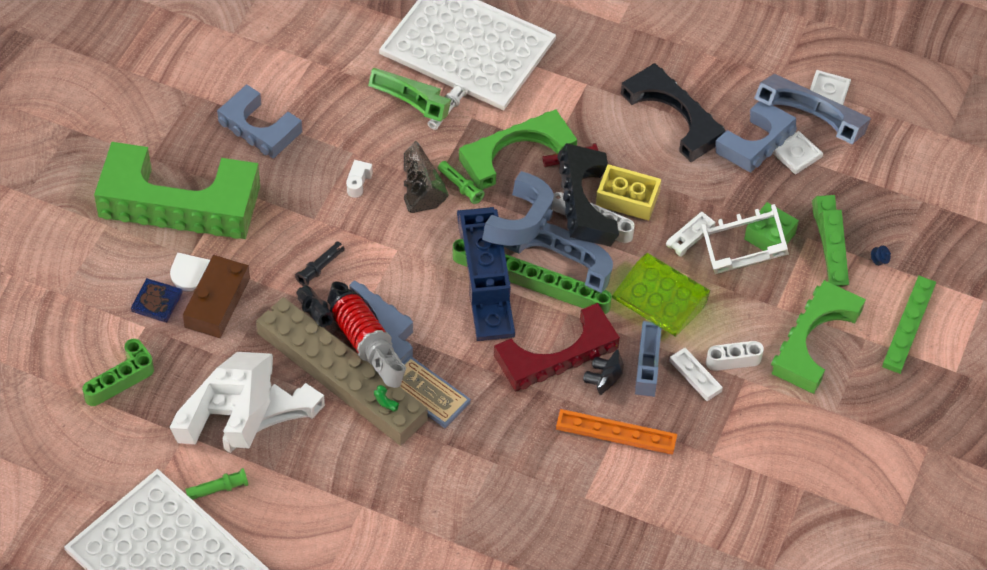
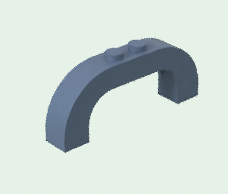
(523, 230)
(583, 252)

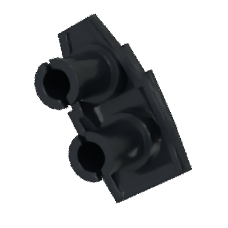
(611, 372)

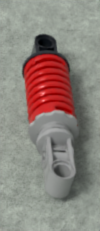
(365, 333)

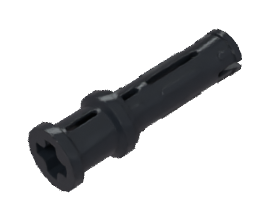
(313, 269)

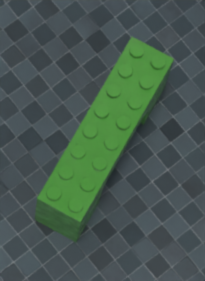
(217, 210)

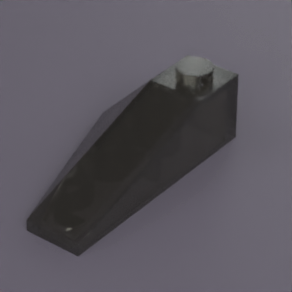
(423, 182)

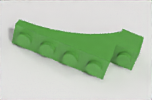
(418, 94)
(832, 237)

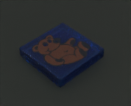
(156, 300)

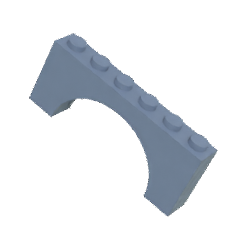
(847, 122)

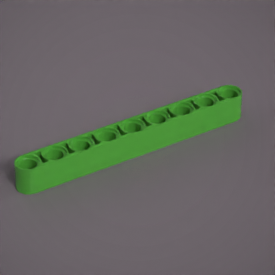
(545, 281)

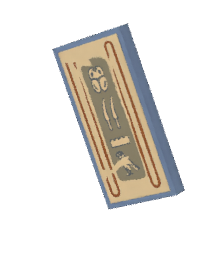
(433, 392)

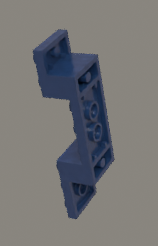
(487, 277)

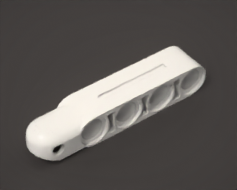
(625, 225)

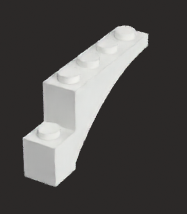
(284, 407)

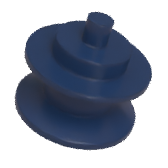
(880, 255)

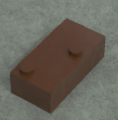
(216, 296)

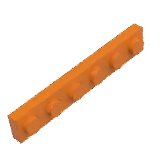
(616, 431)

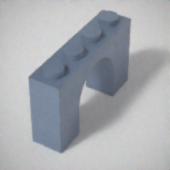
(269, 139)
(752, 153)

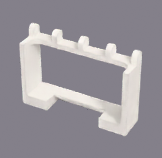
(728, 264)

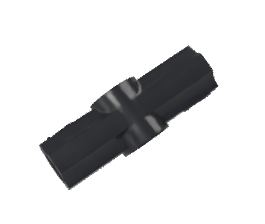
(314, 306)

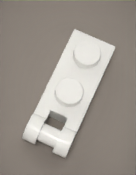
(690, 234)

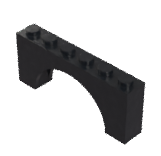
(656, 85)
(583, 219)

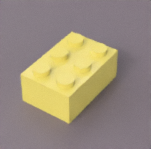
(628, 192)

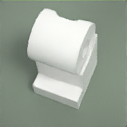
(356, 178)

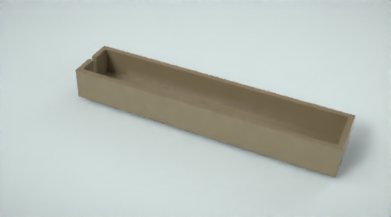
(339, 370)

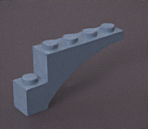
(395, 323)
(648, 359)

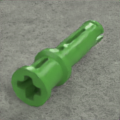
(465, 186)
(227, 482)

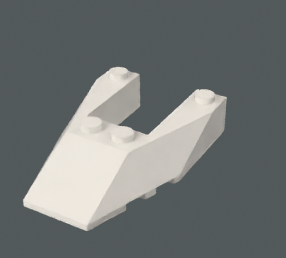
(235, 389)

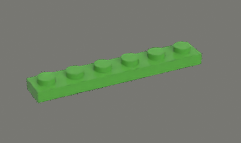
(909, 324)

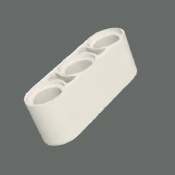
(743, 352)

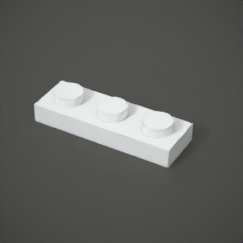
(696, 374)

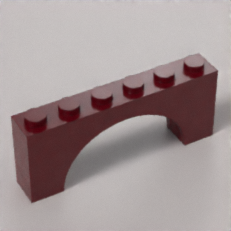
(528, 368)

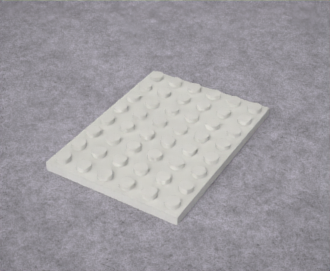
(469, 45)
(159, 530)

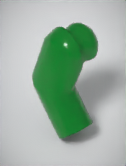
(382, 399)

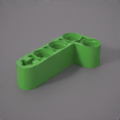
(97, 390)

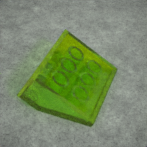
(661, 294)

